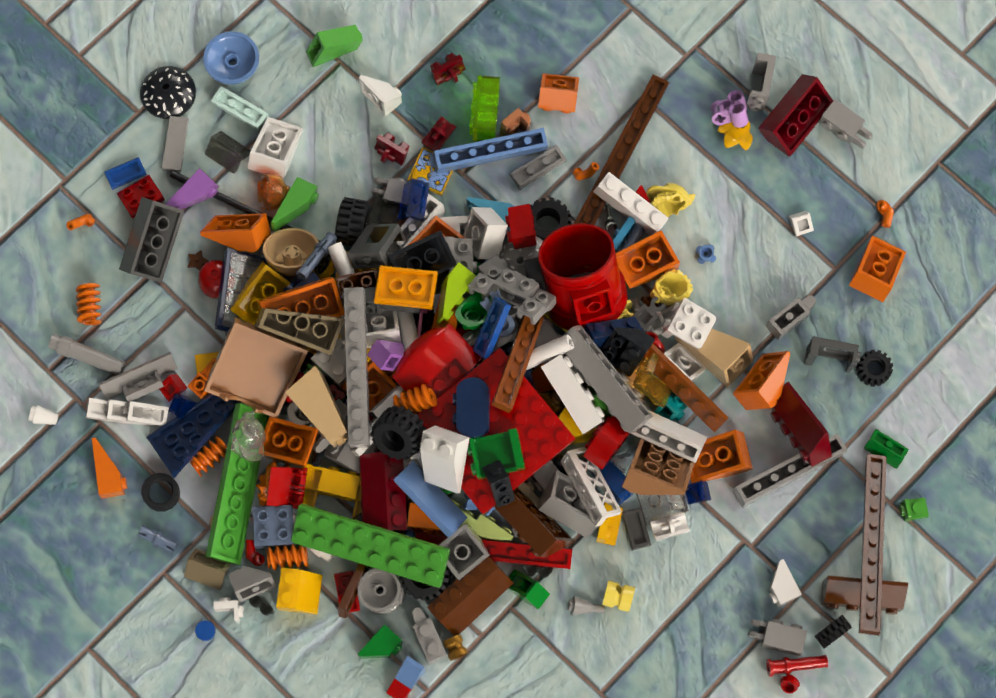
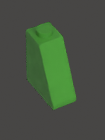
(333, 44)

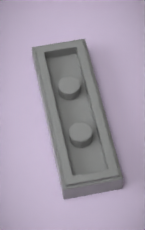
(175, 144)
(537, 167)

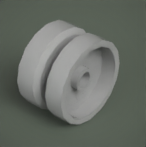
(385, 602)

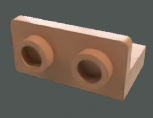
(514, 121)

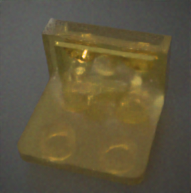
(649, 384)

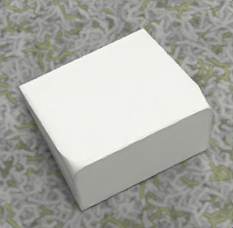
(801, 223)

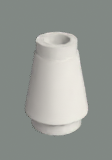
(41, 415)

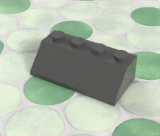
(151, 240)

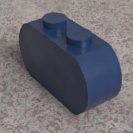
(472, 408)

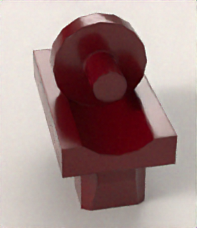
(448, 70)
(438, 134)
(389, 150)

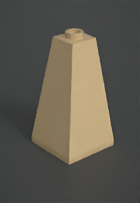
(722, 355)
(316, 401)

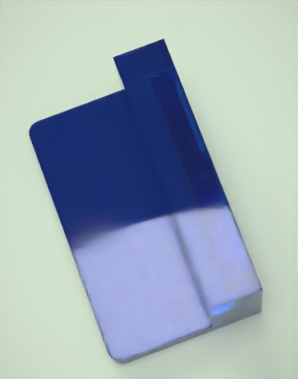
(414, 200)

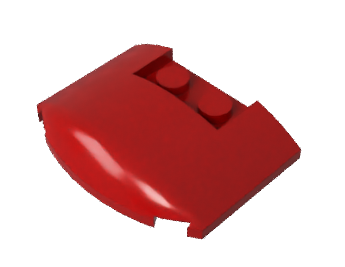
(436, 360)

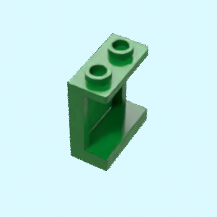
(496, 447)

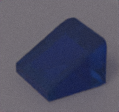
(181, 405)
(698, 492)

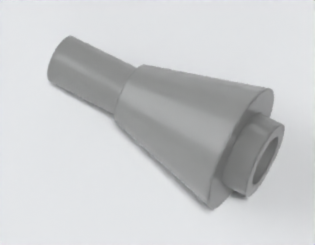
(579, 606)

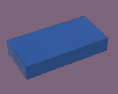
(125, 173)

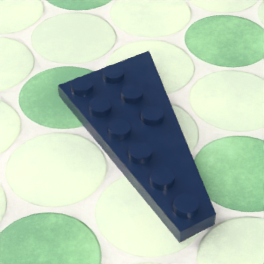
(184, 437)

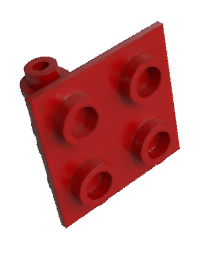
(143, 188)
(286, 486)

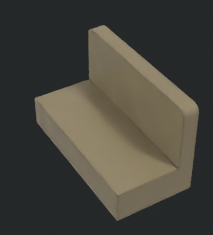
(206, 569)

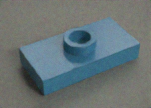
(621, 234)

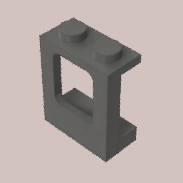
(373, 254)
(818, 345)

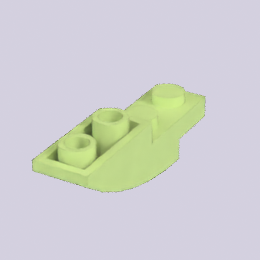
(486, 527)

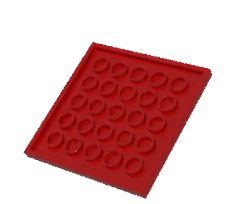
(538, 427)

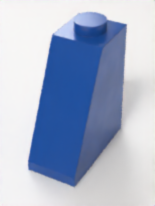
(615, 480)

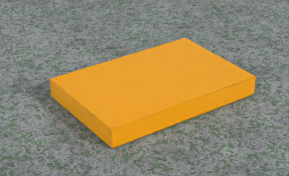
(406, 287)

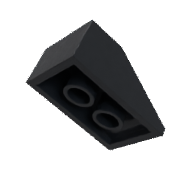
(426, 254)

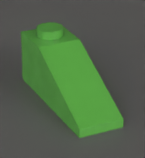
(297, 201)

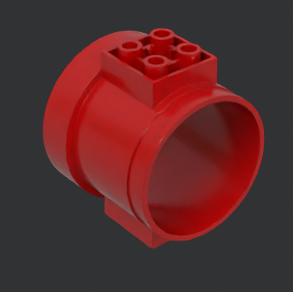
(586, 298)

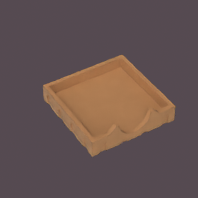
(255, 368)

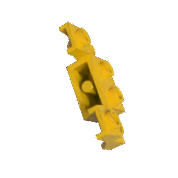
(332, 484)

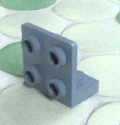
(272, 526)

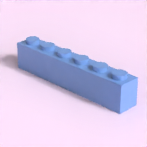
(490, 150)

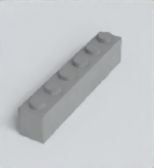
(606, 381)
(783, 474)

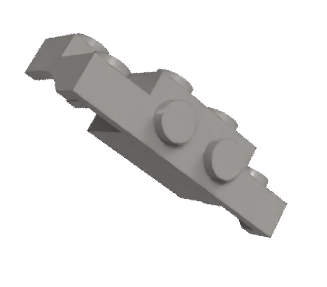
(462, 252)
(515, 290)

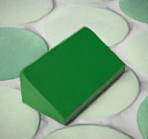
(885, 446)

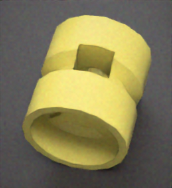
(618, 596)

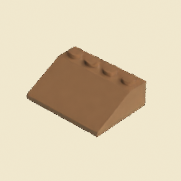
(657, 471)

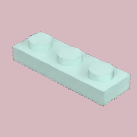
(239, 108)

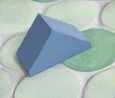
(410, 672)

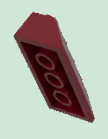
(796, 114)
(801, 426)
(381, 498)

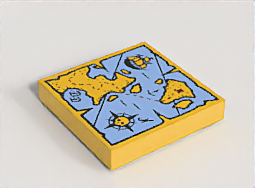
(425, 171)

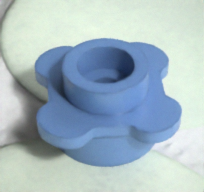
(709, 249)

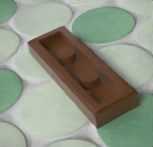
(351, 591)

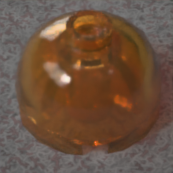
(271, 191)

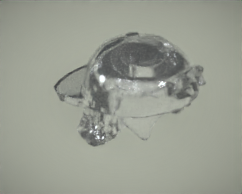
(248, 438)

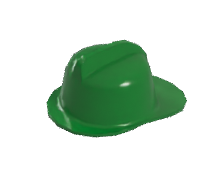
(471, 312)

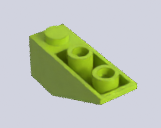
(452, 291)

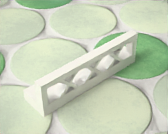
(585, 486)

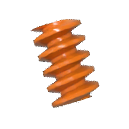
(86, 304)
(416, 401)
(209, 455)
(287, 556)

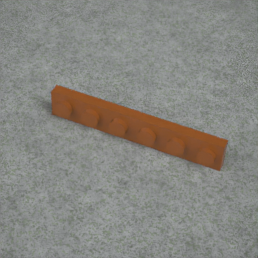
(516, 364)
(687, 391)

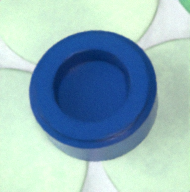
(205, 630)

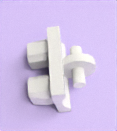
(669, 526)

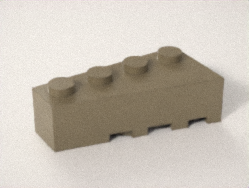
(304, 328)

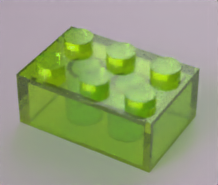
(484, 108)

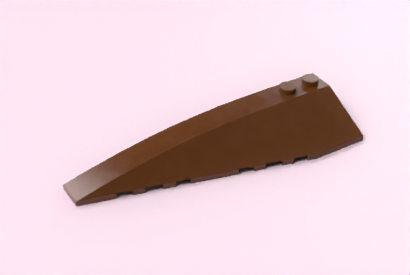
(534, 526)

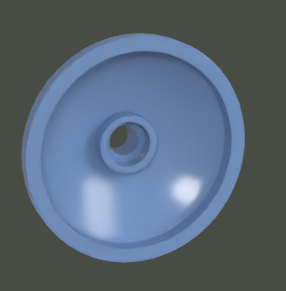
(228, 48)

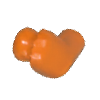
(588, 173)
(886, 211)
(80, 221)

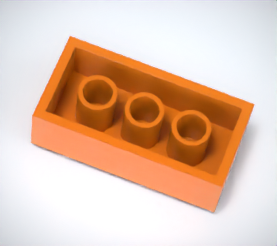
(313, 298)

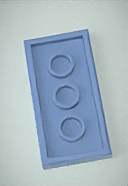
(430, 499)

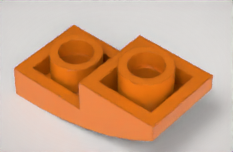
(198, 382)

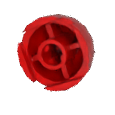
(210, 277)

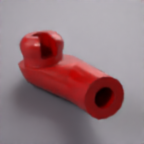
(252, 555)

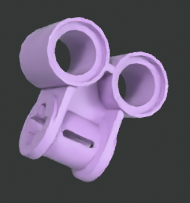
(731, 109)

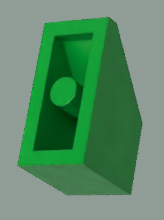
(528, 589)
(382, 645)

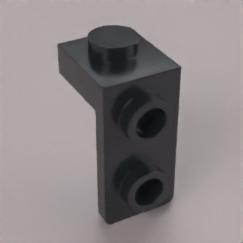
(499, 483)

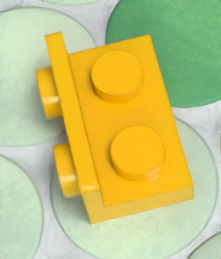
(609, 529)

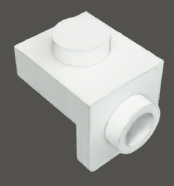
(225, 605)

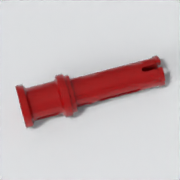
(788, 665)

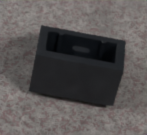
(627, 348)

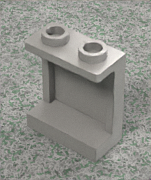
(763, 66)

